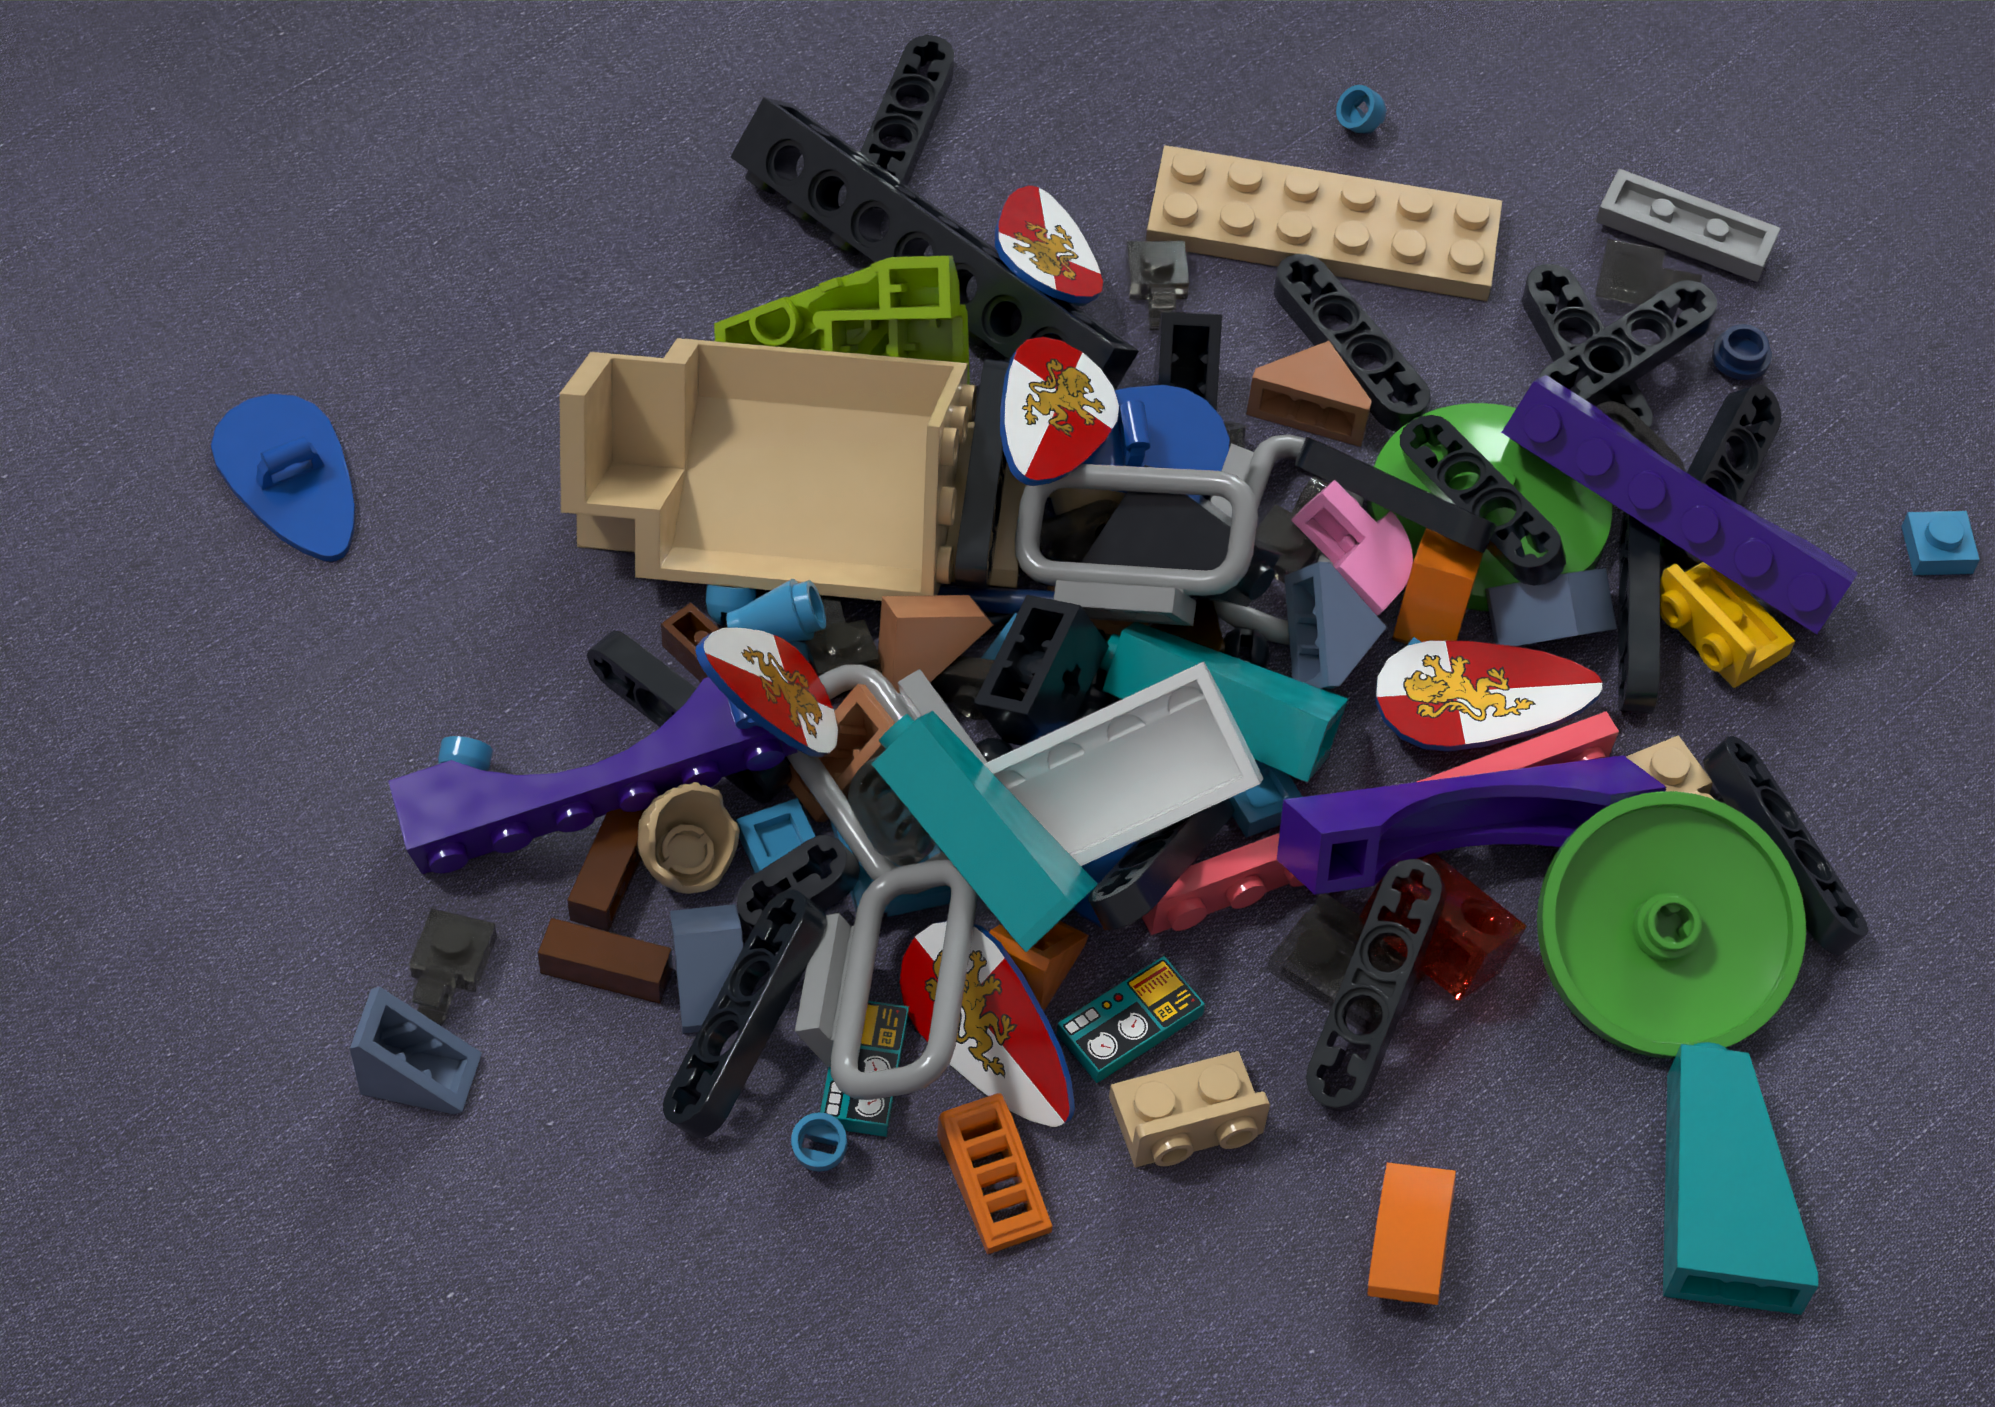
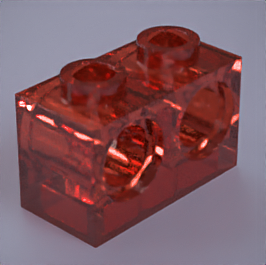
(1471, 934)

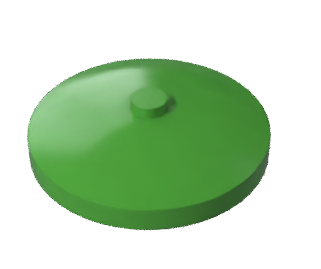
(1572, 508)
(1671, 923)

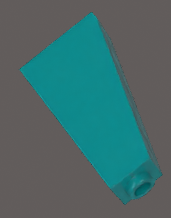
(1279, 717)
(982, 828)
(1727, 1194)

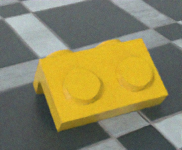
(1722, 622)

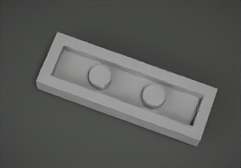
(1688, 225)

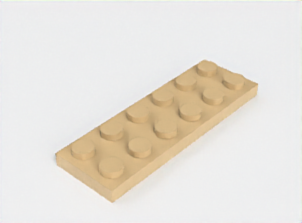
(1347, 222)

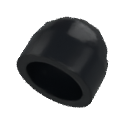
(1249, 638)

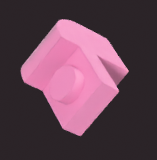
(1365, 552)

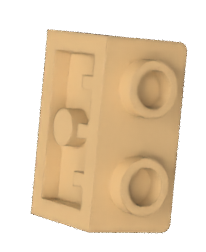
(1188, 1110)

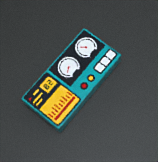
(1130, 1019)
(879, 1050)

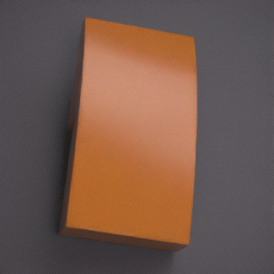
(1411, 1233)

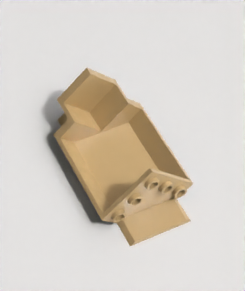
(777, 467)

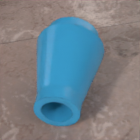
(787, 612)

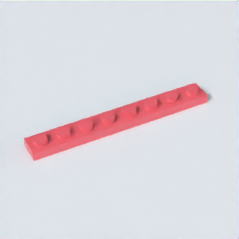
(1252, 870)

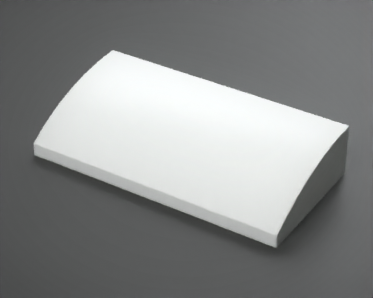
(1132, 766)

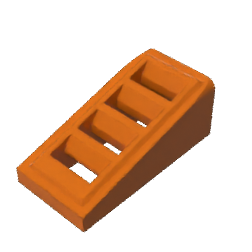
(980, 1131)

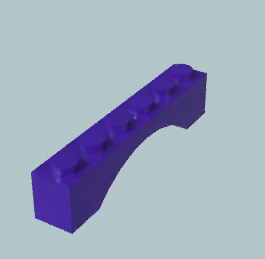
(1714, 529)
(468, 812)
(1359, 834)

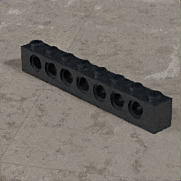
(771, 153)

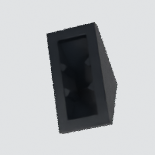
(1189, 353)

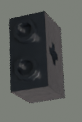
(1041, 670)

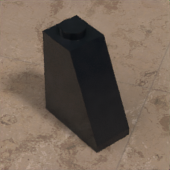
(1179, 534)

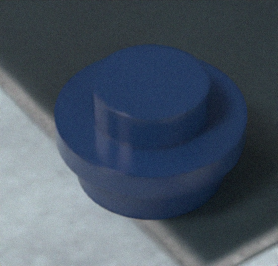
(1742, 352)

